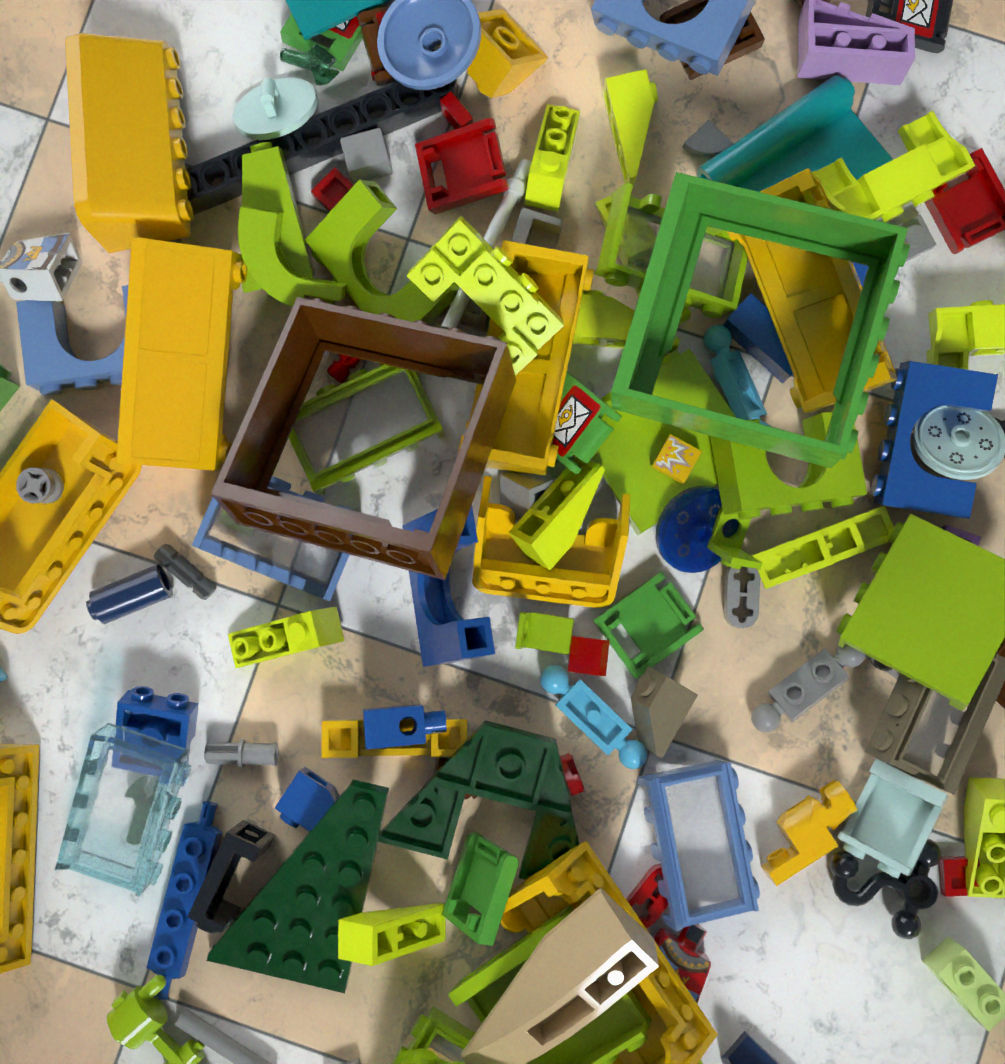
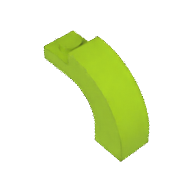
(262, 253)

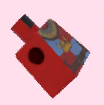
(685, 957)

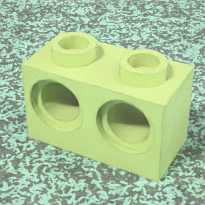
(967, 982)

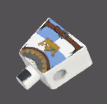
(40, 268)

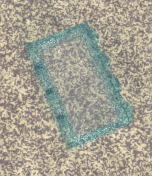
(124, 808)

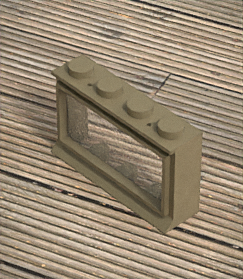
(930, 736)

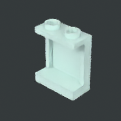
(892, 819)

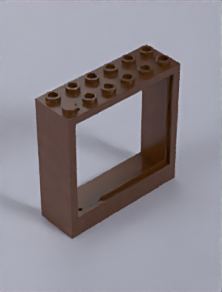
(383, 339)

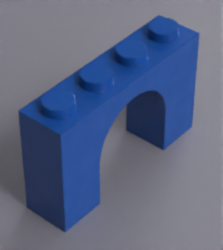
(755, 332)
(918, 390)
(440, 628)

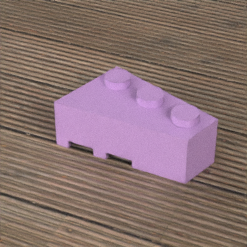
(852, 45)

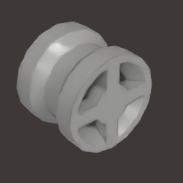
(30, 485)

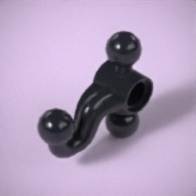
(906, 921)

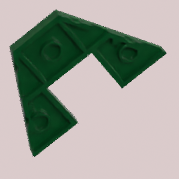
(501, 767)

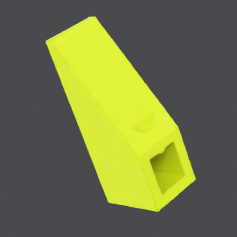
(551, 158)
(286, 636)
(985, 837)

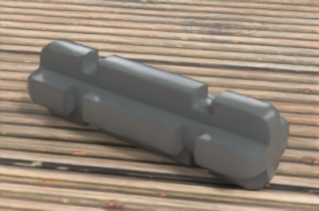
(185, 571)

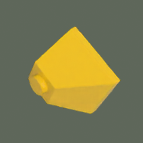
(504, 55)

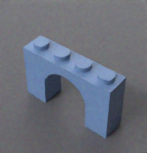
(698, 42)
(48, 354)

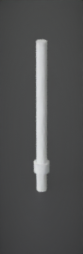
(510, 198)

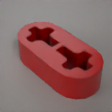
(644, 891)

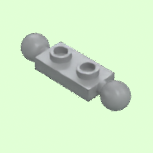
(806, 687)

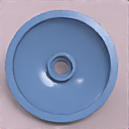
(417, 26)

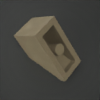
(659, 709)

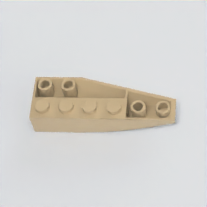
(565, 983)

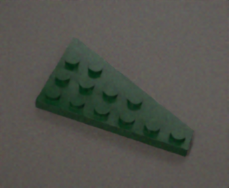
(295, 917)

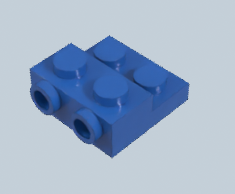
(160, 717)

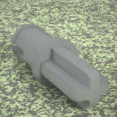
(241, 753)

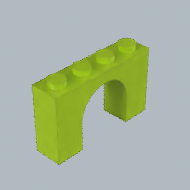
(341, 246)
(751, 486)

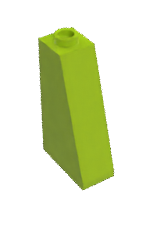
(269, 188)

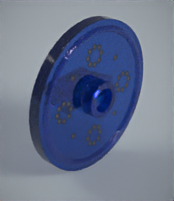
(687, 527)

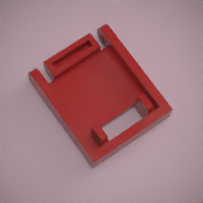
(470, 166)
(970, 209)

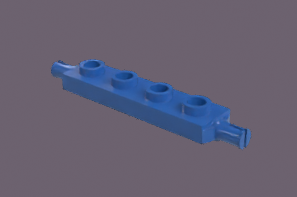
(174, 930)

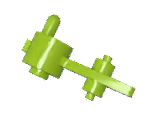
(139, 1019)

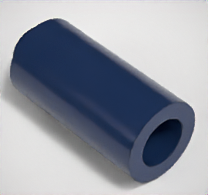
(129, 594)

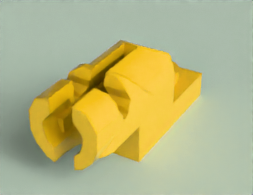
(807, 831)

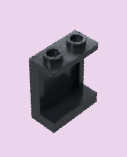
(210, 908)

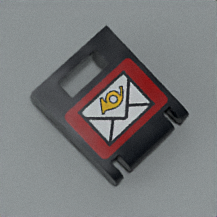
(927, 17)

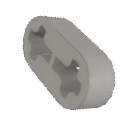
(750, 597)

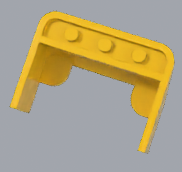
(582, 577)

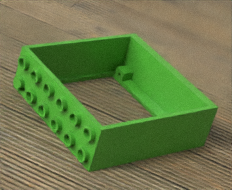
(704, 203)

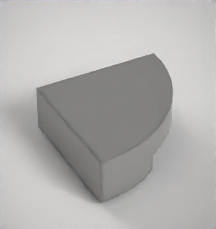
(707, 141)

